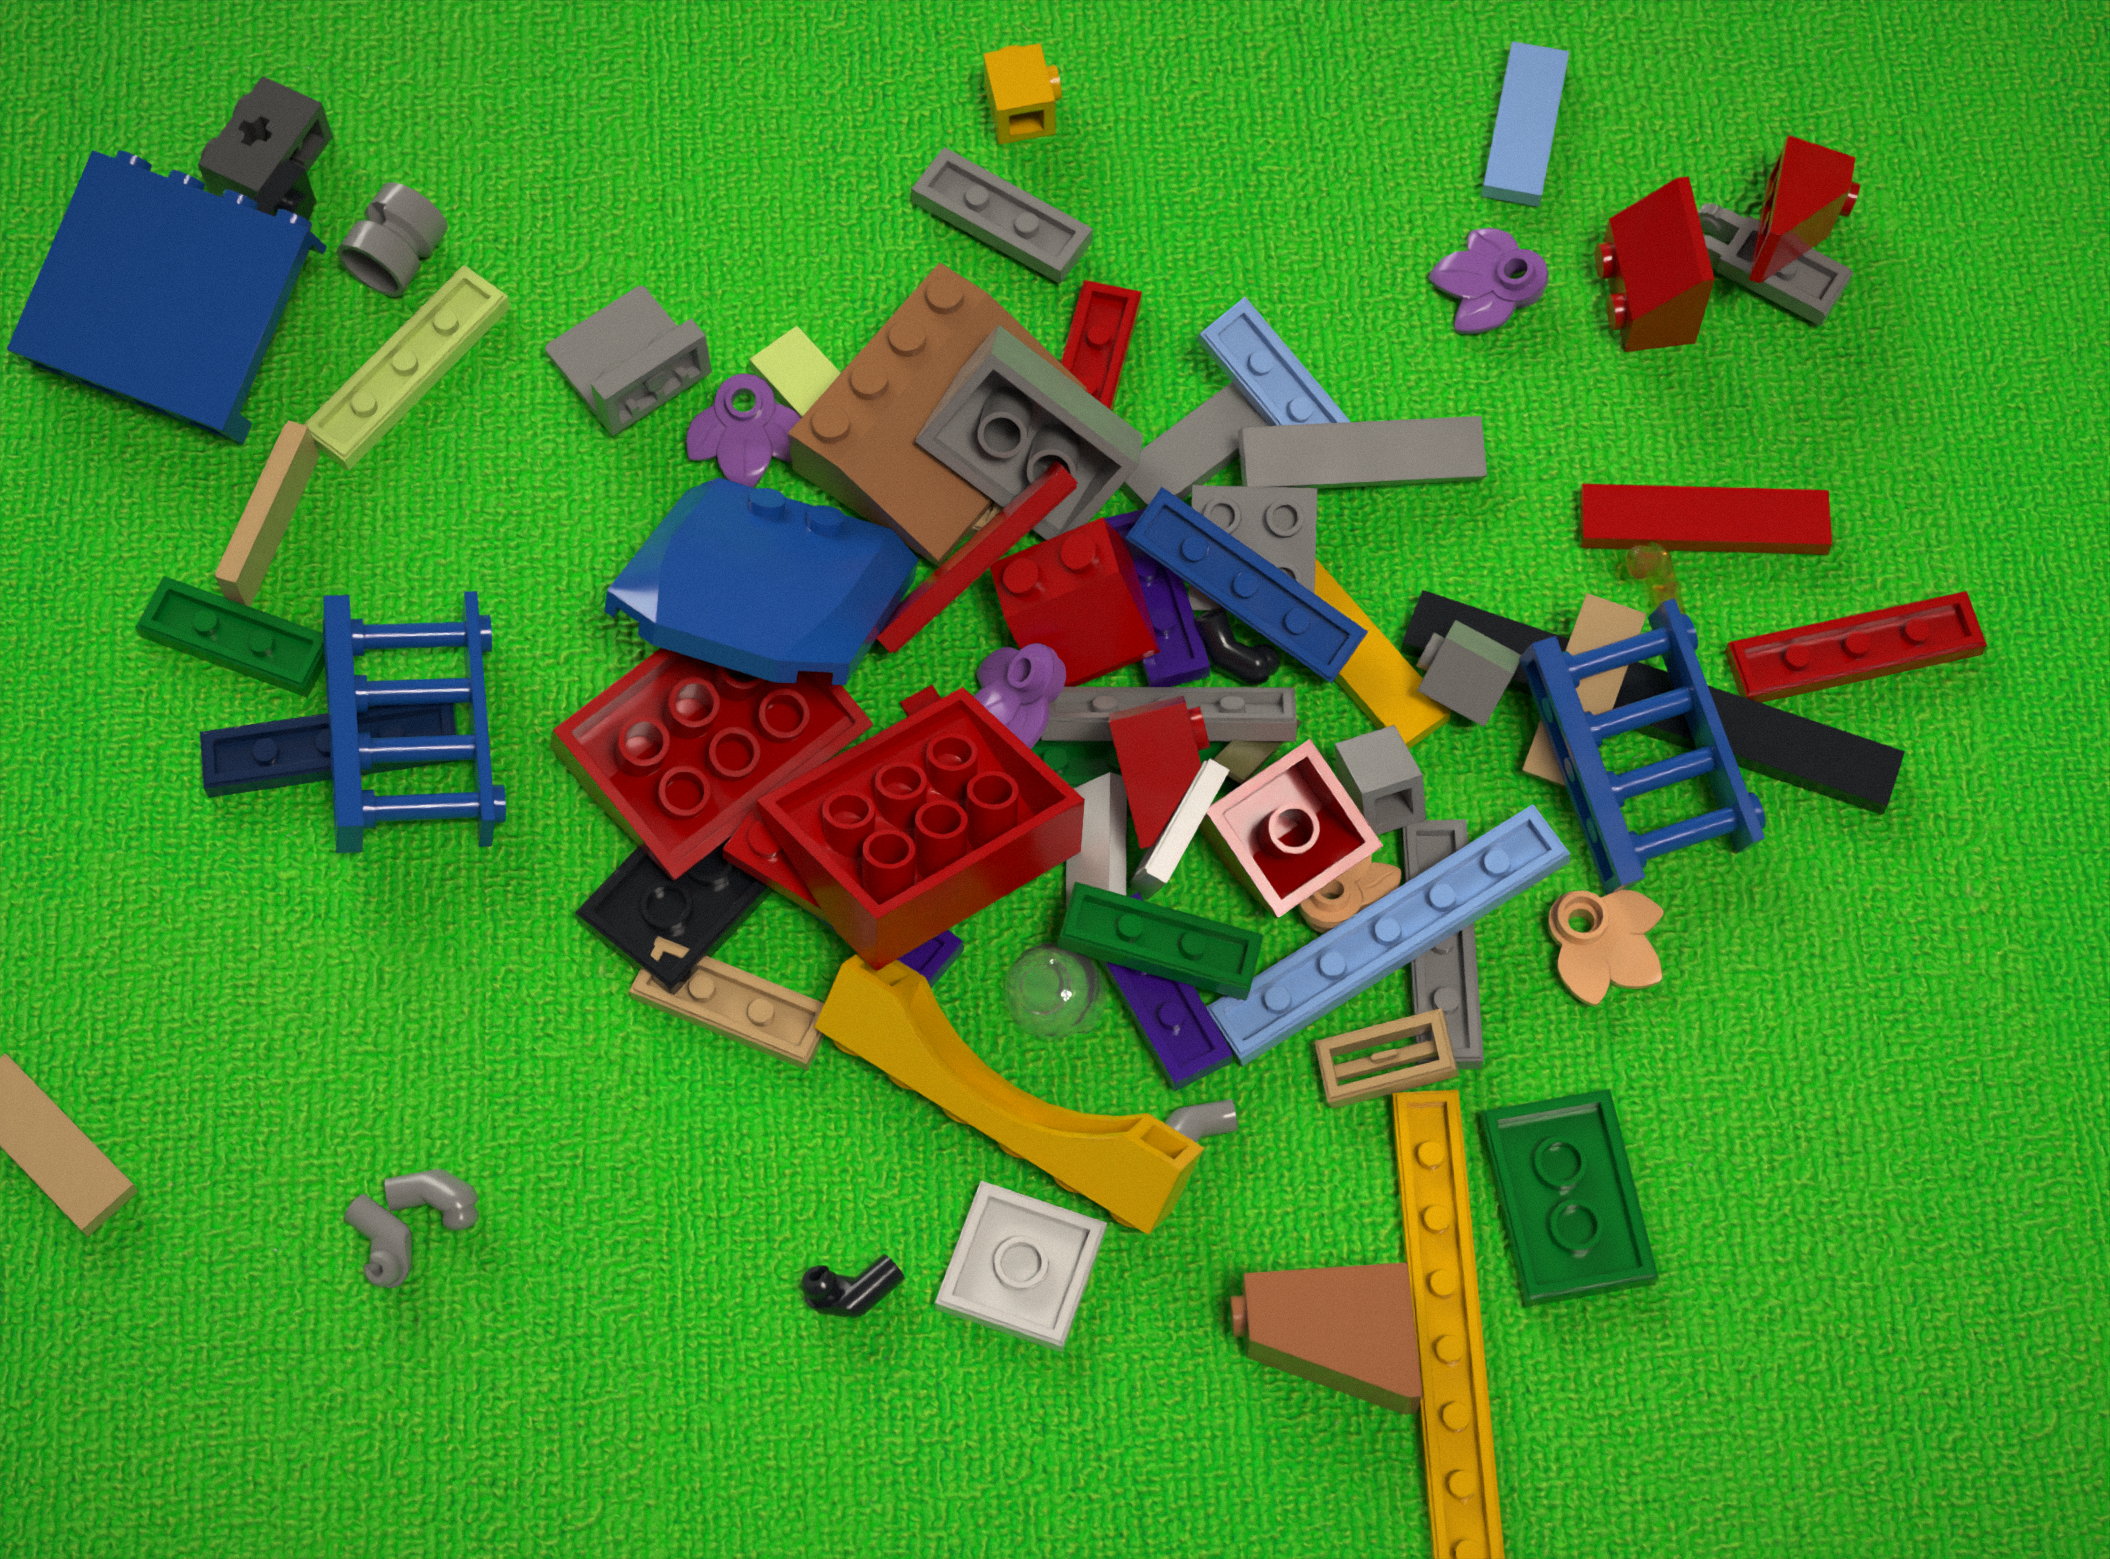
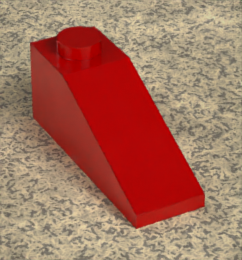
(1801, 204)

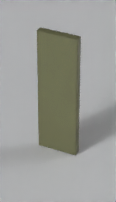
(1246, 757)

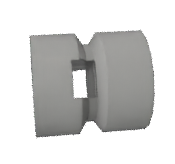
(387, 244)

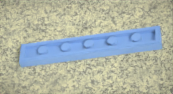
(1389, 934)

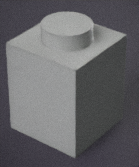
(1467, 671)
(1382, 779)

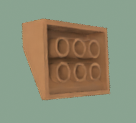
(866, 423)

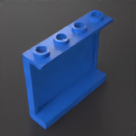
(163, 292)

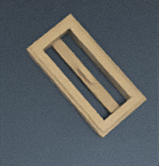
(1394, 1081)

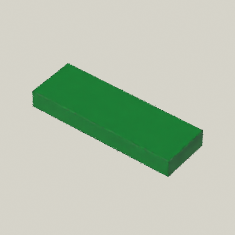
(233, 636)
(1160, 941)

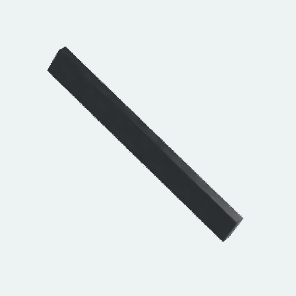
(1758, 734)

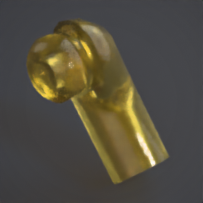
(1659, 573)

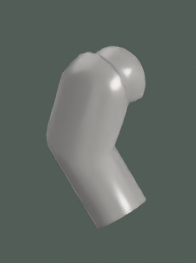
(439, 1190)

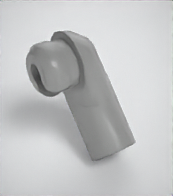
(1204, 1119)
(389, 1242)

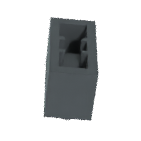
(263, 133)

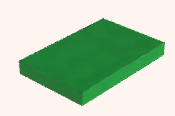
(1567, 1198)

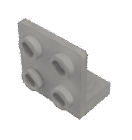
(630, 358)
(1269, 521)

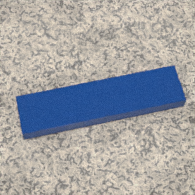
(1246, 585)

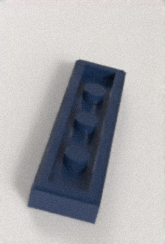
(299, 748)

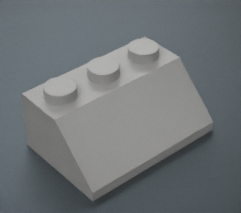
(1017, 416)

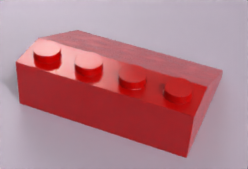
(693, 745)
(923, 826)

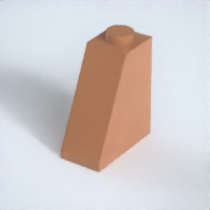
(1335, 1329)

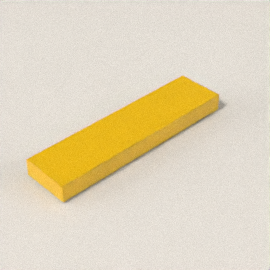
(1379, 675)

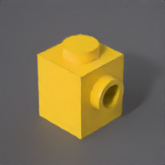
(1021, 92)

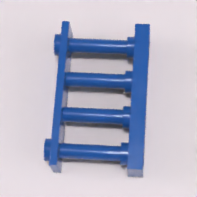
(357, 751)
(1601, 794)

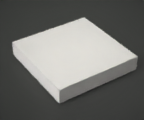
(1168, 849)
(1021, 1266)

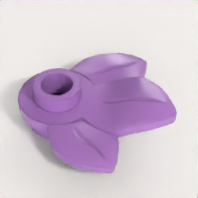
(1484, 283)
(742, 439)
(1021, 687)

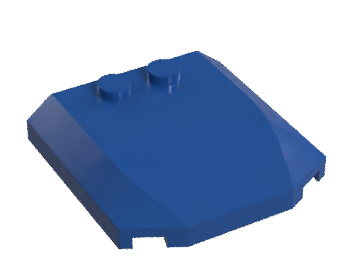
(764, 583)

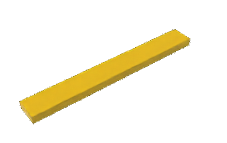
(1447, 1327)

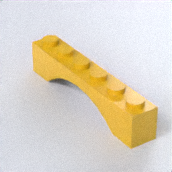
(1120, 1162)

